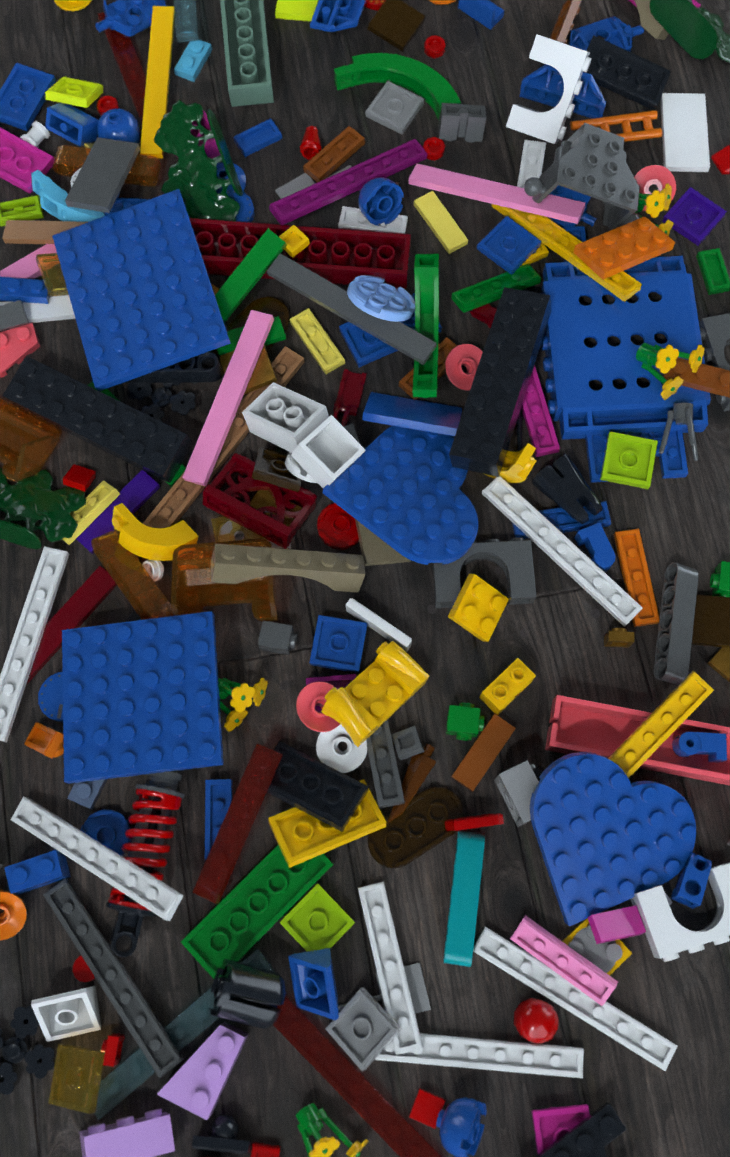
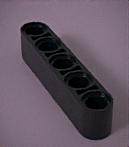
(177, 373)

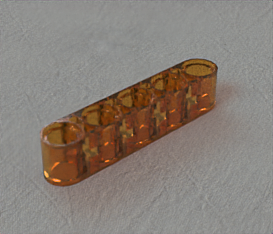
(71, 158)
(131, 577)

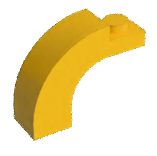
(517, 465)
(149, 541)

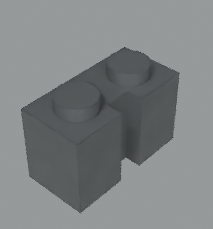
(462, 121)

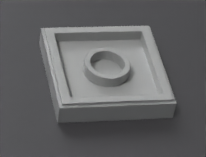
(394, 107)
(363, 1029)

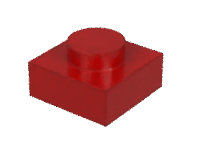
(113, 1049)

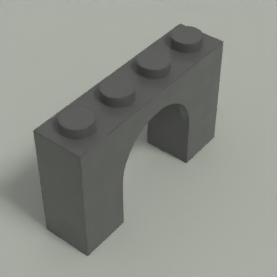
(715, 337)
(511, 556)

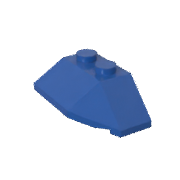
(337, 14)
(547, 87)

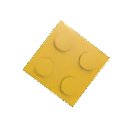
(478, 607)

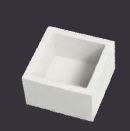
(327, 452)

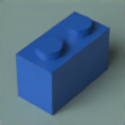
(71, 124)
(37, 872)

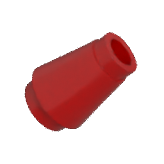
(310, 143)

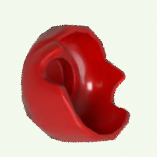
(536, 1020)

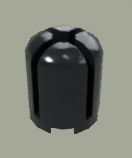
(247, 994)

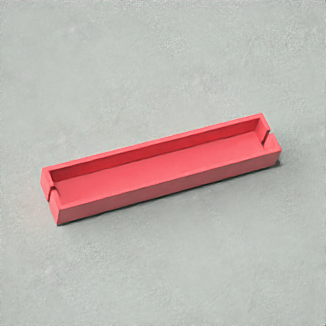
(602, 728)

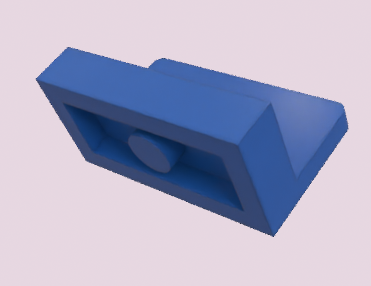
(482, 11)

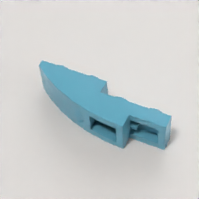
(53, 200)

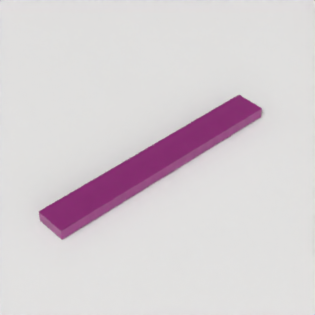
(347, 182)

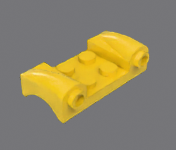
(375, 692)

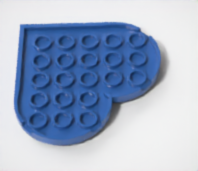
(410, 496)
(607, 834)

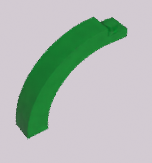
(400, 71)
(427, 322)

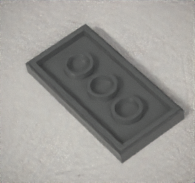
(102, 175)

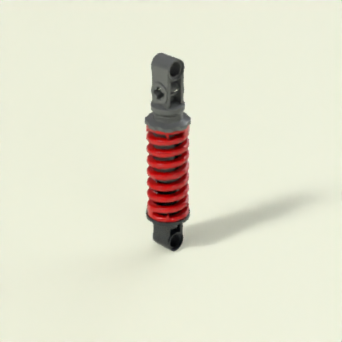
(154, 809)

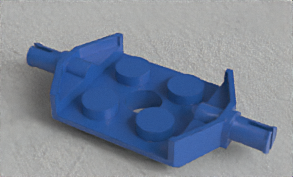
(119, 16)
(610, 28)

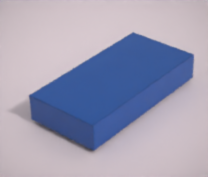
(258, 137)

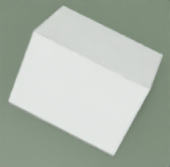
(68, 1013)

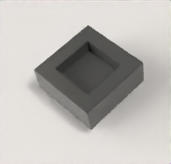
(407, 743)

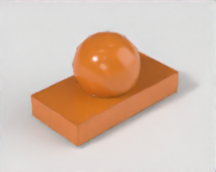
(46, 741)

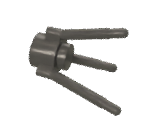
(684, 416)

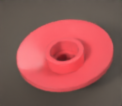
(657, 176)
(465, 355)
(308, 698)

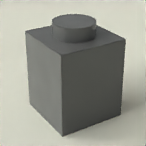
(277, 638)

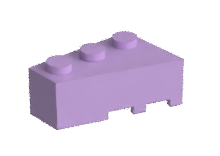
(205, 1074)
(130, 1137)

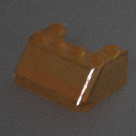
(24, 441)
(194, 590)

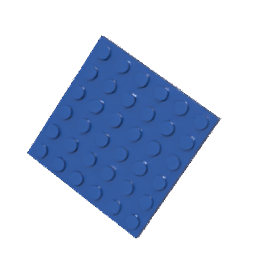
(141, 698)

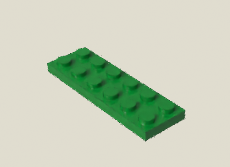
(252, 909)

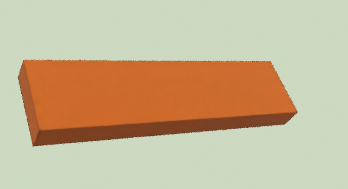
(636, 575)

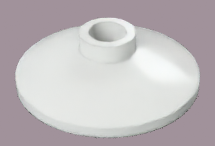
(331, 755)

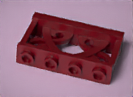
(271, 527)

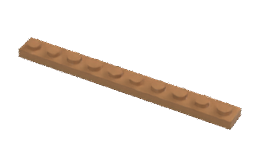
(183, 492)

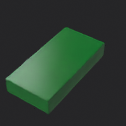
(713, 271)

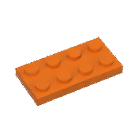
(623, 247)

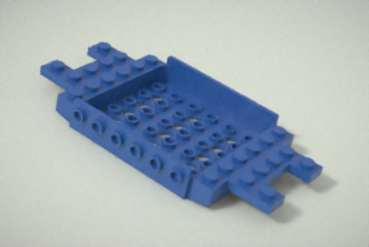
(573, 365)

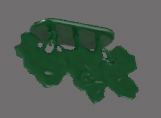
(692, 28)
(195, 171)
(33, 501)

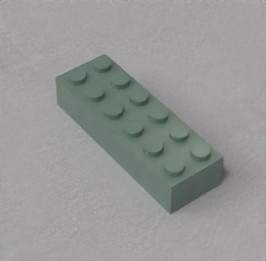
(246, 52)

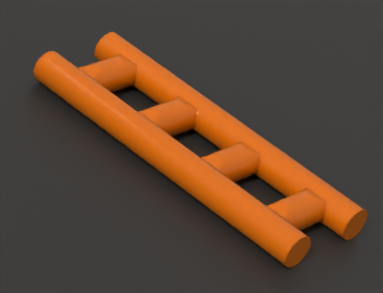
(625, 120)

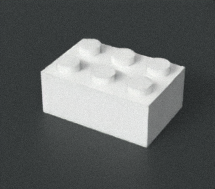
(284, 416)

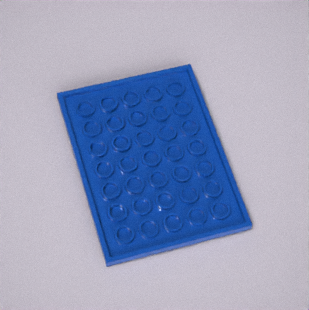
(140, 290)

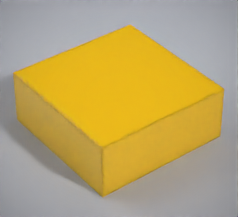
(295, 241)

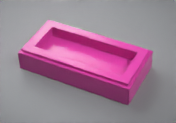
(616, 924)

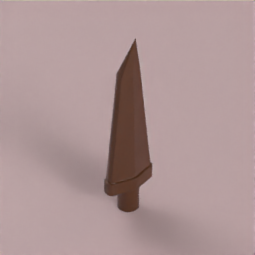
(416, 774)

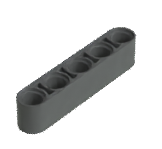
(676, 623)

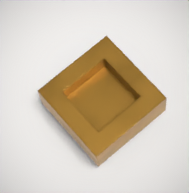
(619, 638)

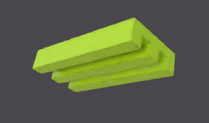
(20, 213)

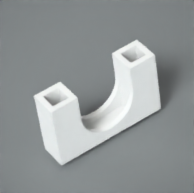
(570, 64)
(667, 935)

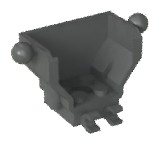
(595, 166)

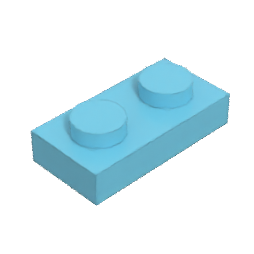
(193, 60)

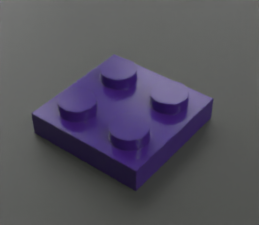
(694, 216)

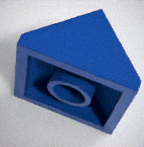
(314, 982)

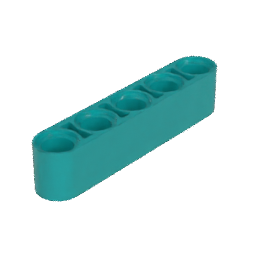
(464, 898)

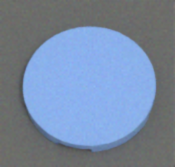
(380, 298)

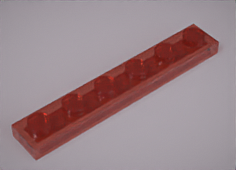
(237, 823)

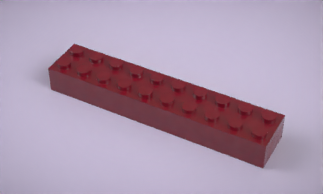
(332, 253)

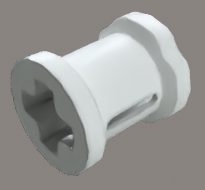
(36, 134)

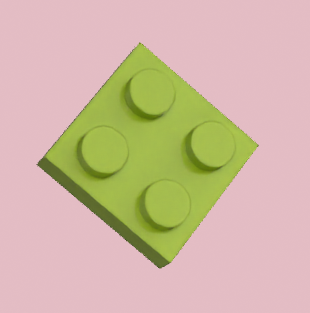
(628, 460)
(317, 921)

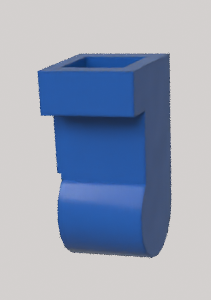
(597, 545)
(703, 744)
(692, 881)

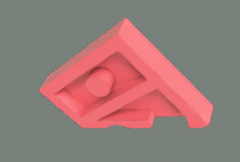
(16, 345)

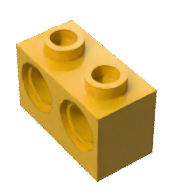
(507, 686)

